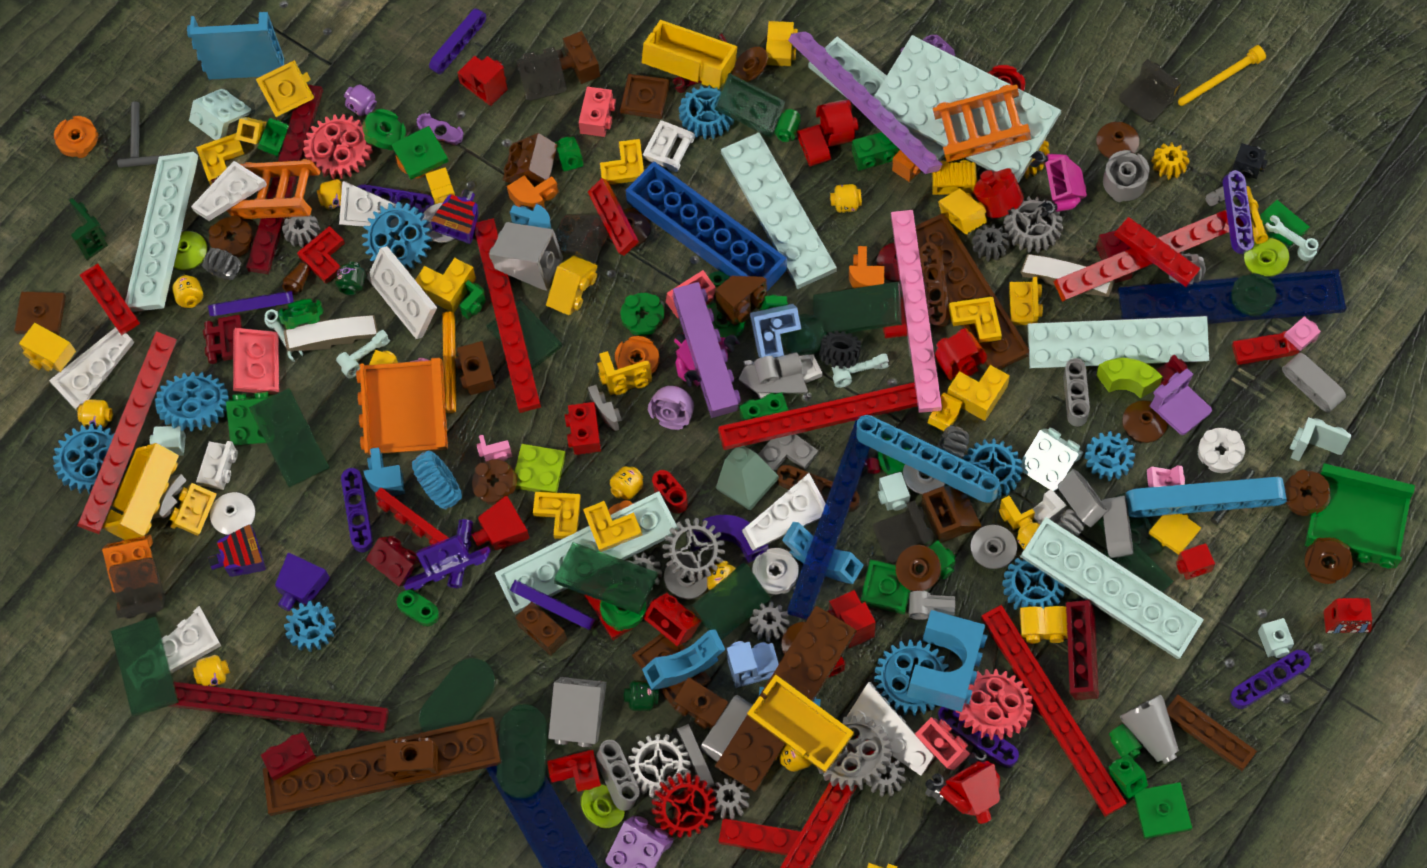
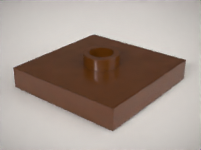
(645, 96)
(40, 308)

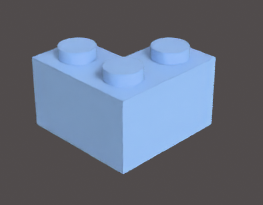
(769, 325)
(750, 664)

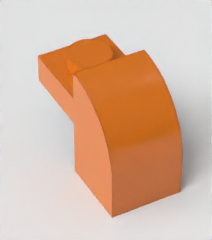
(524, 194)
(862, 275)

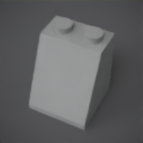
(527, 254)
(576, 711)

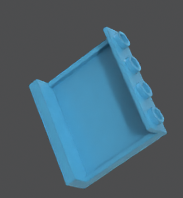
(237, 49)

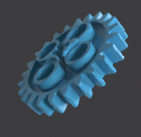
(381, 227)
(191, 401)
(77, 447)
(891, 673)

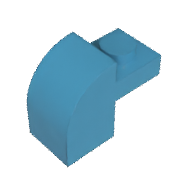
(523, 215)
(387, 478)

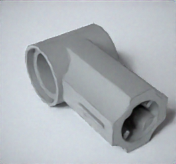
(922, 603)

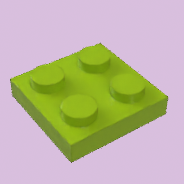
(539, 468)

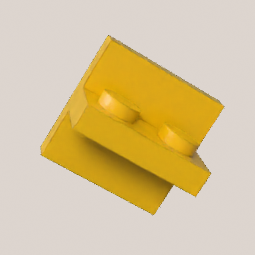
(285, 88)

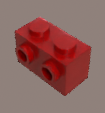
(584, 428)
(672, 619)

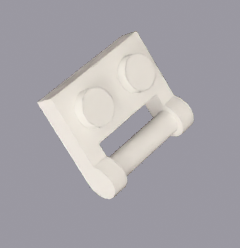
(662, 143)

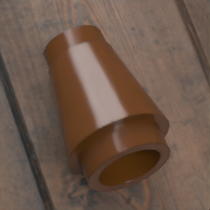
(296, 279)

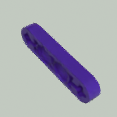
(457, 41)
(397, 195)
(1241, 212)
(250, 303)
(355, 510)
(552, 604)
(1268, 677)
(975, 740)

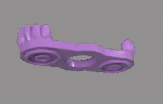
(452, 136)

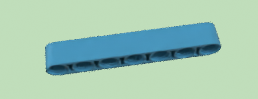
(938, 458)
(1206, 497)

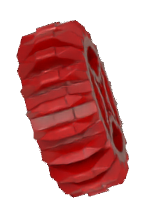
(666, 795)

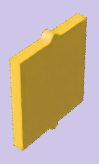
(1175, 531)

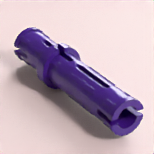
(464, 531)

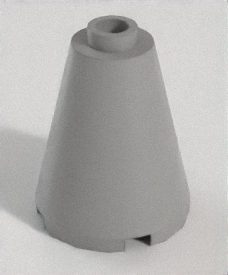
(1153, 728)

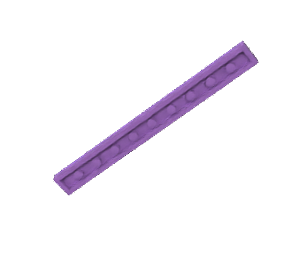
(865, 102)

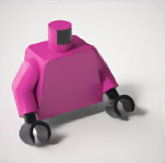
(1064, 180)
(684, 362)

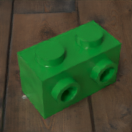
(873, 150)
(769, 405)

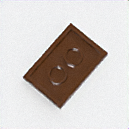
(660, 647)

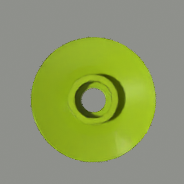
(1269, 250)
(194, 252)
(600, 808)

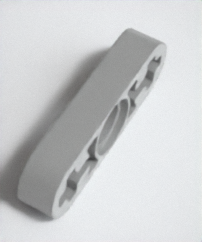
(696, 758)

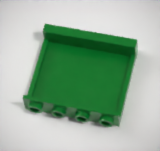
(1364, 514)

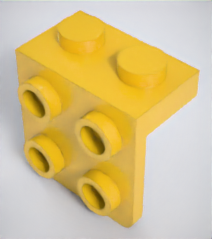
(625, 378)

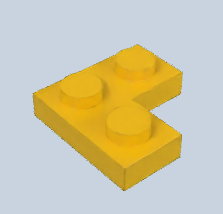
(216, 153)
(627, 168)
(977, 311)
(563, 507)
(609, 532)

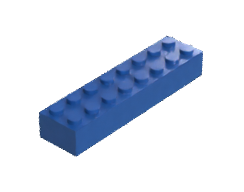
(703, 226)

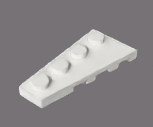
(89, 370)
(800, 504)
(190, 641)
(904, 742)

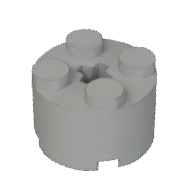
(1126, 176)

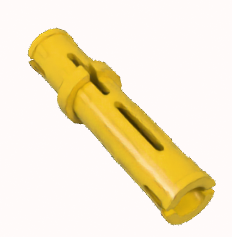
(1257, 226)

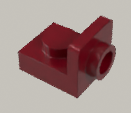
(1169, 369)

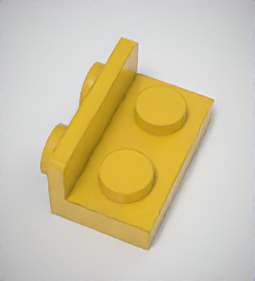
(1024, 302)
(193, 509)

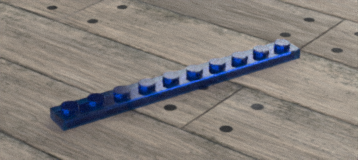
(829, 528)

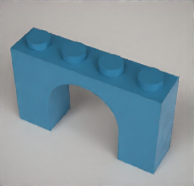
(949, 688)

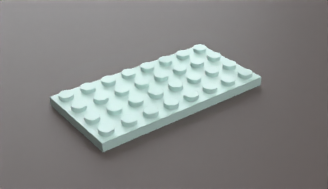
(931, 76)

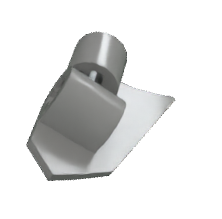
(775, 375)

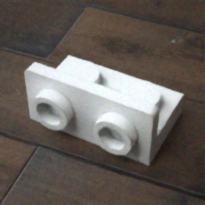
(216, 465)

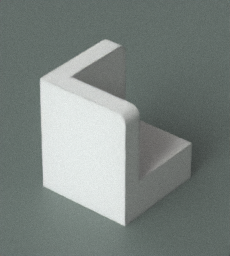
(1050, 507)

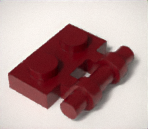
(225, 331)

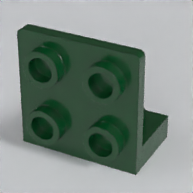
(90, 236)

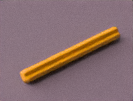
(449, 362)

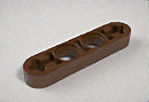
(936, 284)
(820, 482)

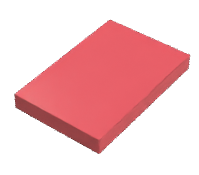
(255, 361)

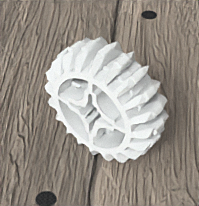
(650, 765)

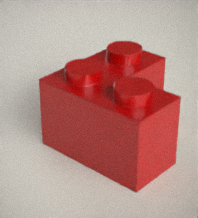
(484, 79)
(855, 614)

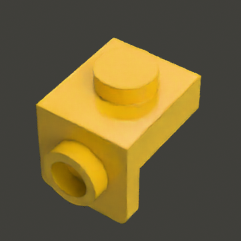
(949, 413)
(1010, 512)

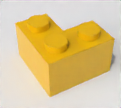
(569, 283)
(449, 288)
(46, 349)
(981, 396)

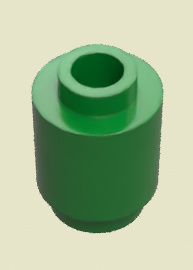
(788, 125)
(1125, 742)

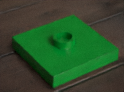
(419, 152)
(1288, 219)
(884, 589)
(1162, 810)

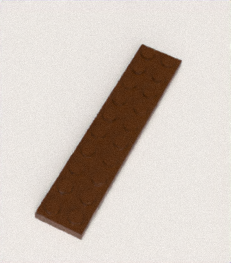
(364, 772)

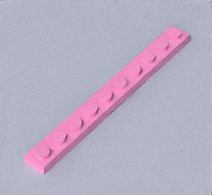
(916, 311)

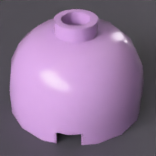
(672, 407)

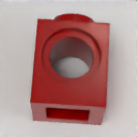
(1195, 561)

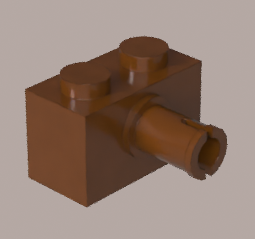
(580, 58)
(699, 703)

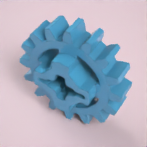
(1114, 448)
(306, 617)

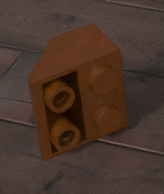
(531, 158)
(740, 297)
(949, 513)

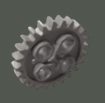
(854, 755)

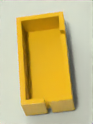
(689, 54)
(141, 491)
(800, 723)

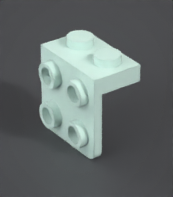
(216, 111)
(1321, 435)
(1050, 458)

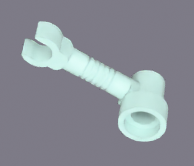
(1307, 248)
(278, 327)
(349, 363)
(843, 378)

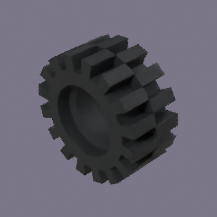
(840, 349)

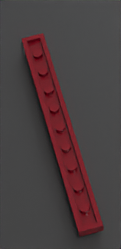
(292, 150)
(281, 707)

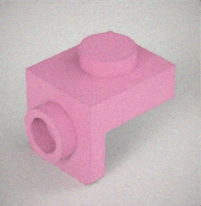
(1303, 333)
(494, 451)
(1165, 477)

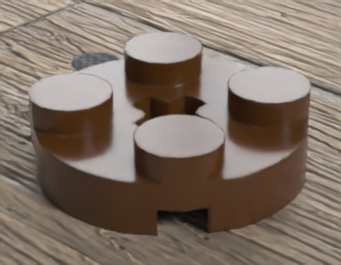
(226, 227)
(485, 473)
(1302, 481)
(1334, 571)

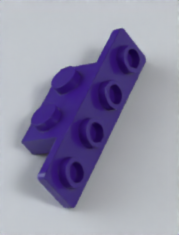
(444, 558)

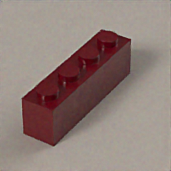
(1082, 650)

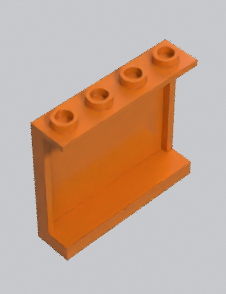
(403, 407)

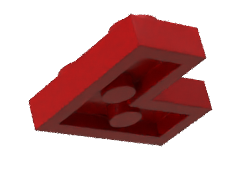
(318, 254)
(580, 766)

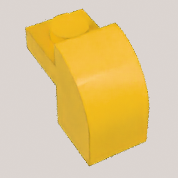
(439, 184)

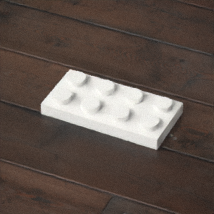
(401, 292)

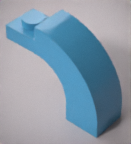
(843, 565)
(687, 663)

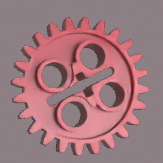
(337, 146)
(995, 705)

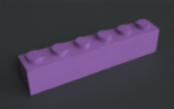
(705, 349)

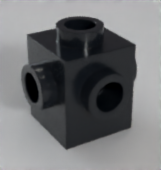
(1250, 161)

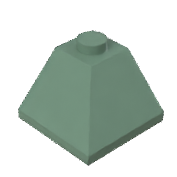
(745, 477)

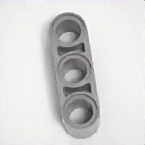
(1314, 382)
(1079, 383)
(1082, 498)
(1117, 527)
(725, 728)
(616, 785)

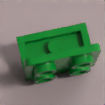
(241, 422)

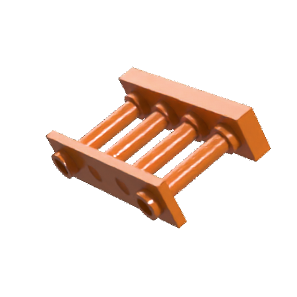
(996, 138)
(277, 206)

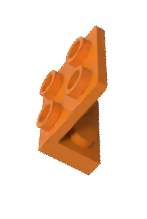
(127, 551)

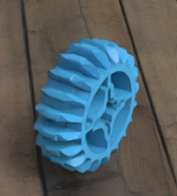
(707, 119)
(995, 450)
(436, 479)
(1020, 571)

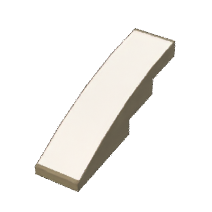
(1052, 269)
(330, 332)

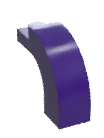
(731, 531)

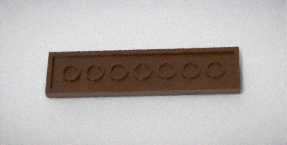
(967, 283)
(805, 669)

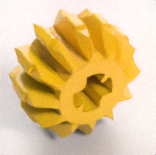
(1170, 160)

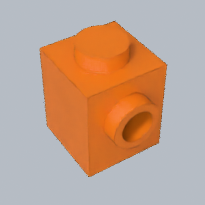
(904, 166)

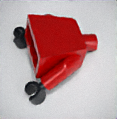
(972, 789)

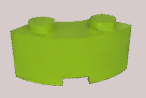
(1129, 375)

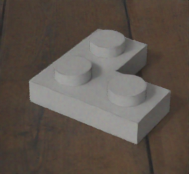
(788, 447)

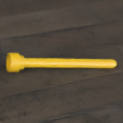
(1255, 55)

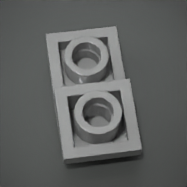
(605, 410)
(167, 500)

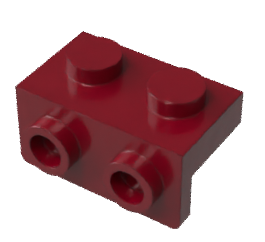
(393, 559)
(288, 756)

